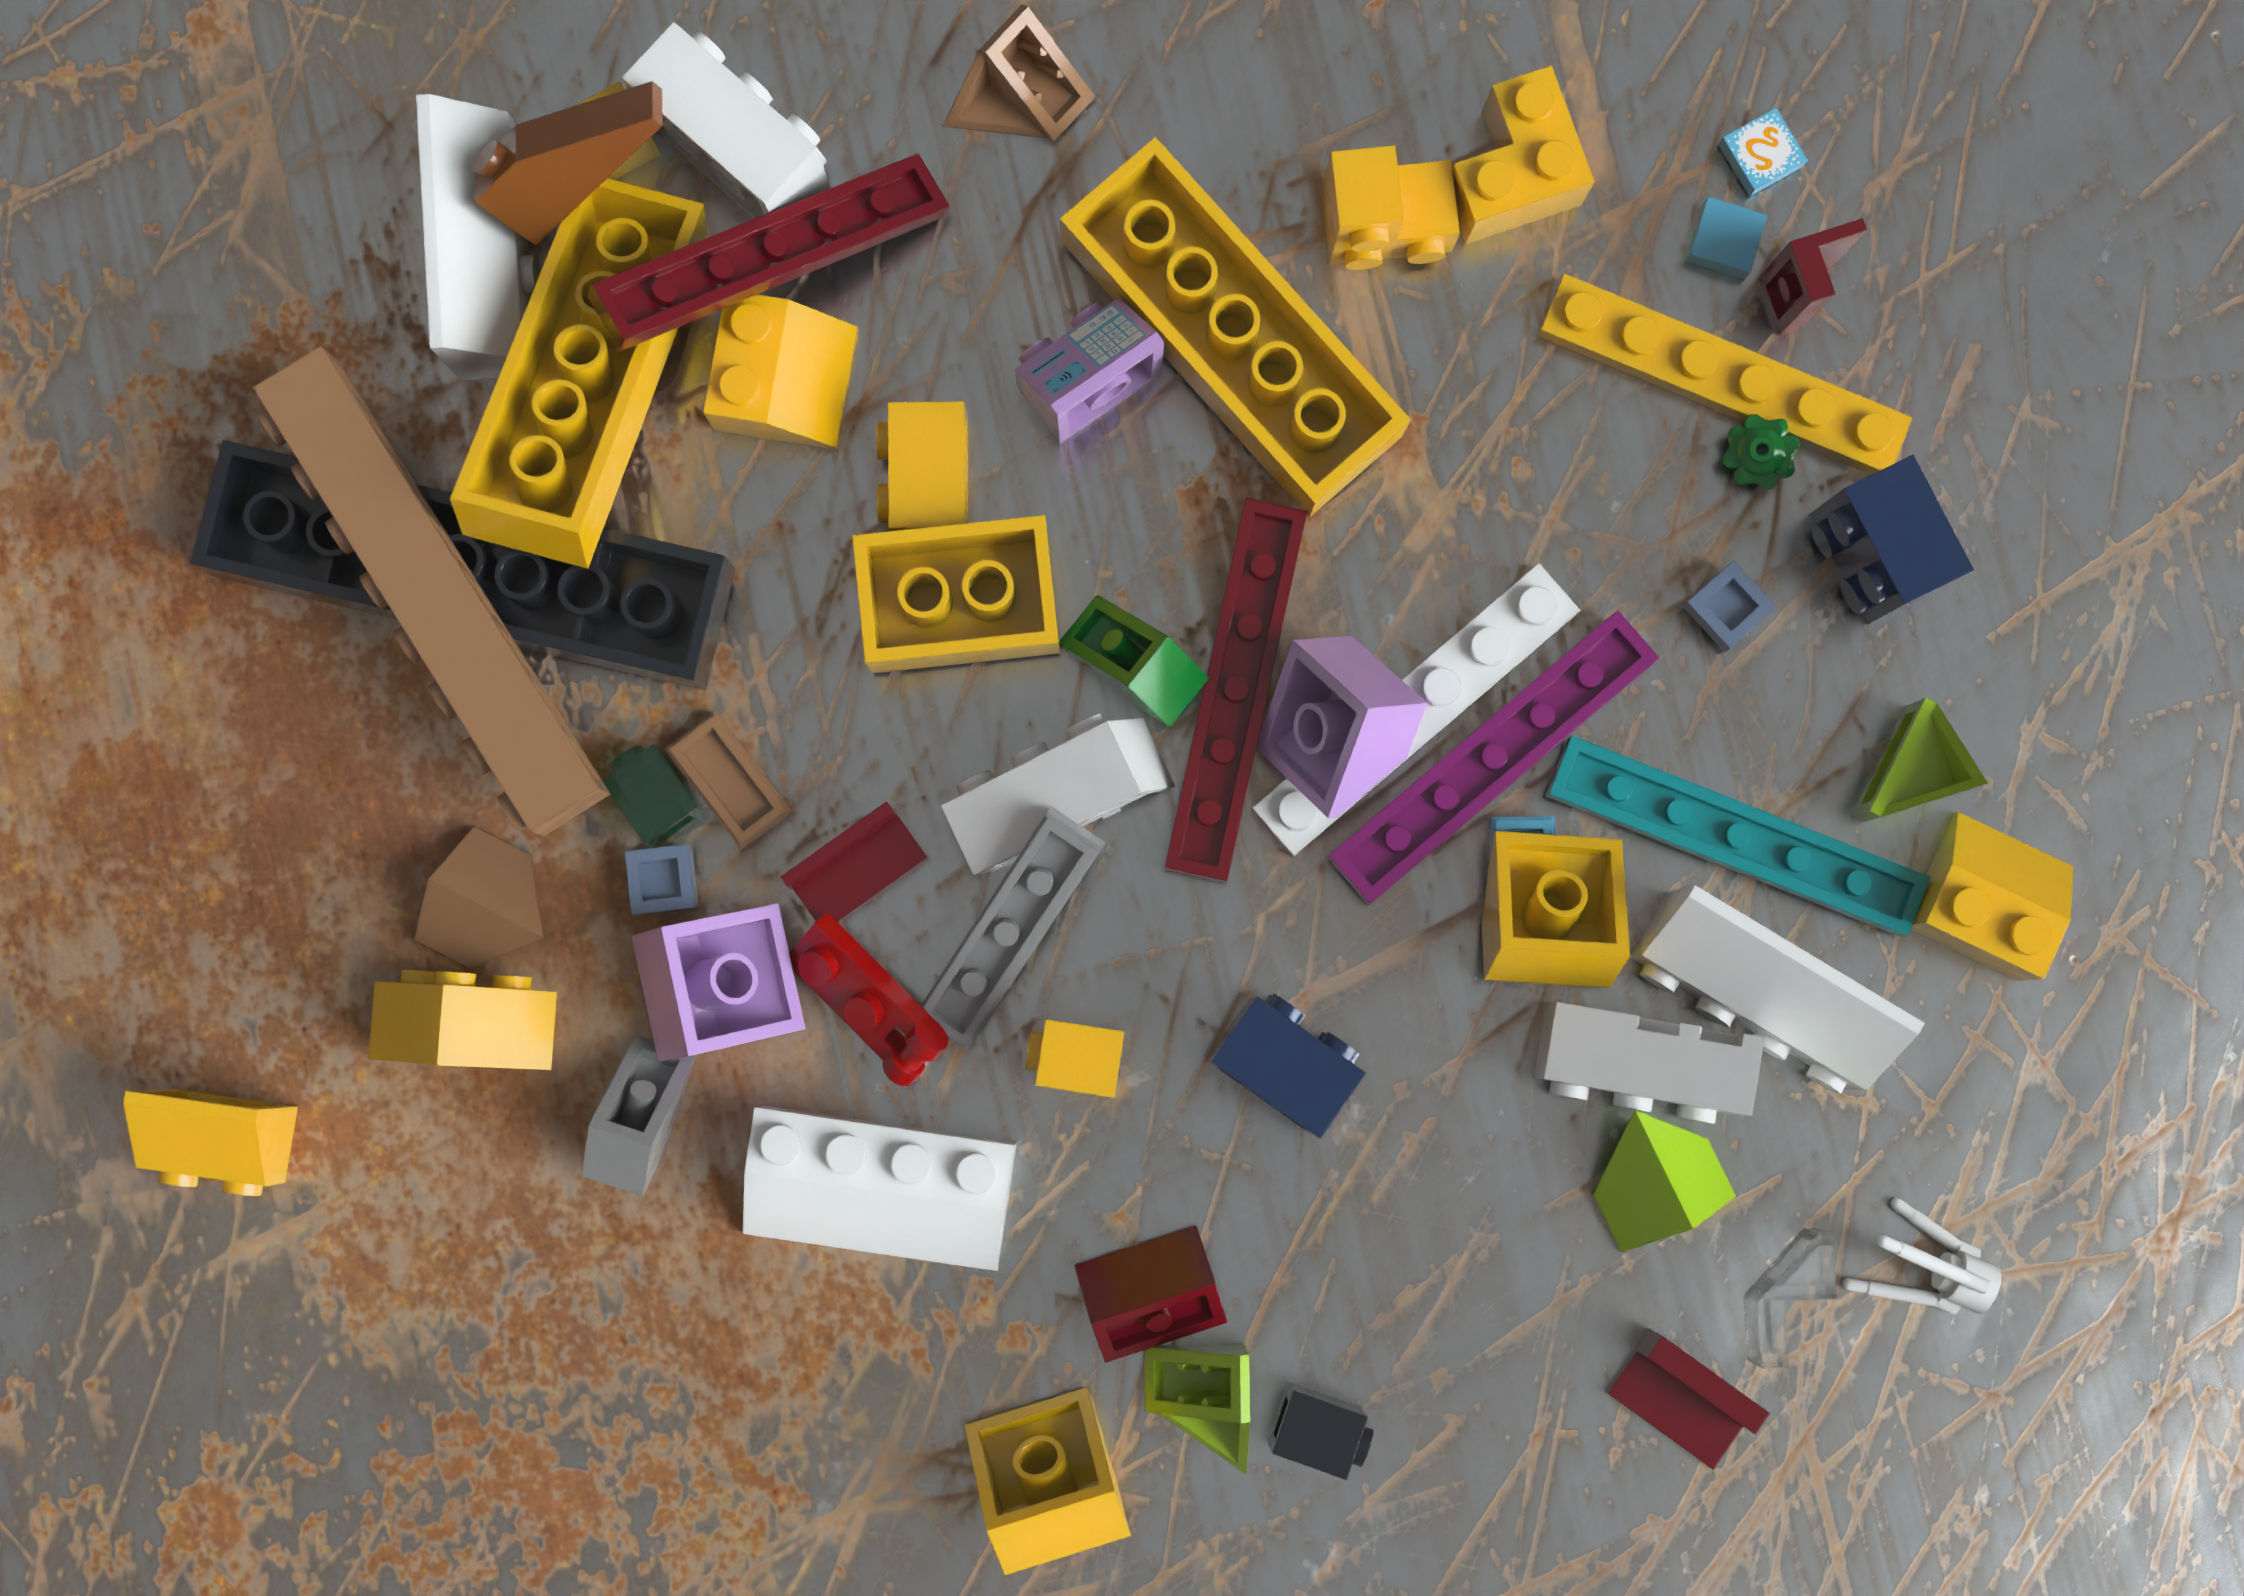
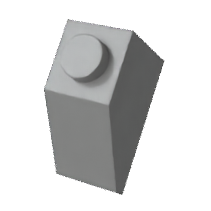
(635, 1118)

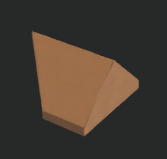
(1020, 84)
(480, 902)

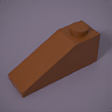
(561, 158)

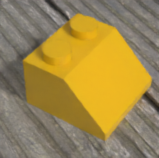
(780, 372)
(1996, 900)
(1555, 910)
(210, 1137)
(1046, 1481)

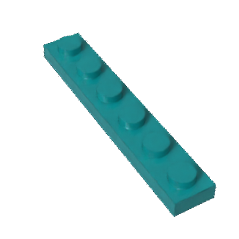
(1738, 836)

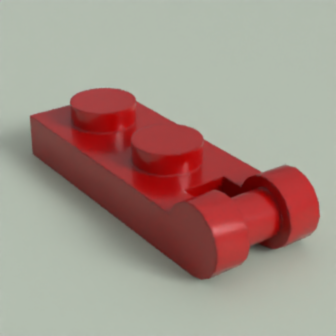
(868, 1000)

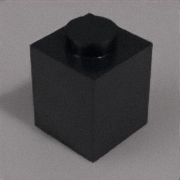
(1320, 1432)

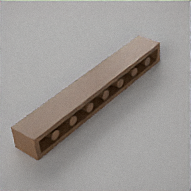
(430, 592)

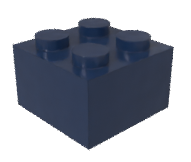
(1889, 540)
(1286, 1065)

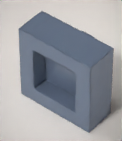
(1729, 606)
(661, 880)

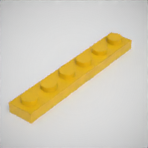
(1723, 375)

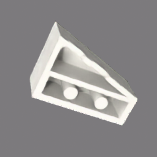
(1082, 778)
(1648, 1062)

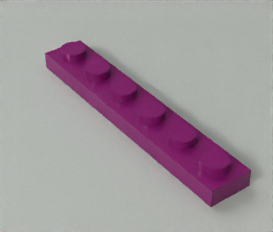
(1492, 757)

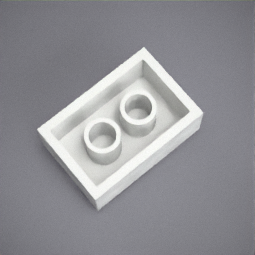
(729, 126)

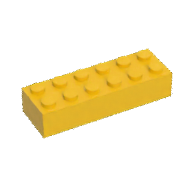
(1233, 327)
(566, 394)

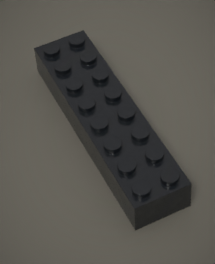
(634, 610)

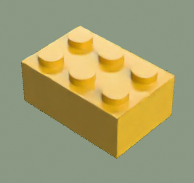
(956, 594)

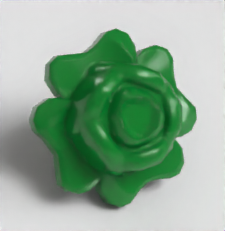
(1761, 451)

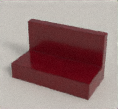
(1798, 278)
(856, 865)
(1150, 1294)
(1684, 1399)

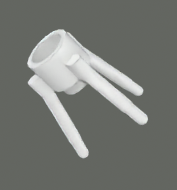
(1959, 1277)

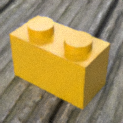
(925, 465)
(1075, 1057)

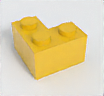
(1535, 164)
(1387, 208)
(453, 1023)

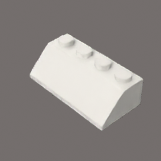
(473, 262)
(1772, 990)
(877, 1187)

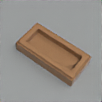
(729, 780)

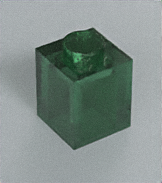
(652, 794)

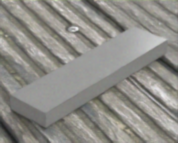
(1011, 926)

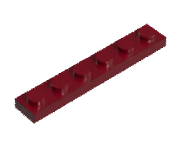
(766, 252)
(1236, 690)

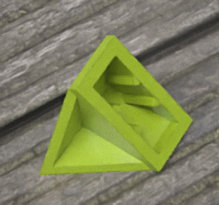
(1918, 764)
(1659, 1183)
(1203, 1394)

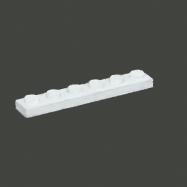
(1449, 685)

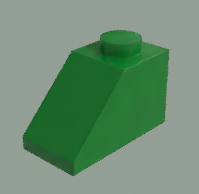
(1134, 660)

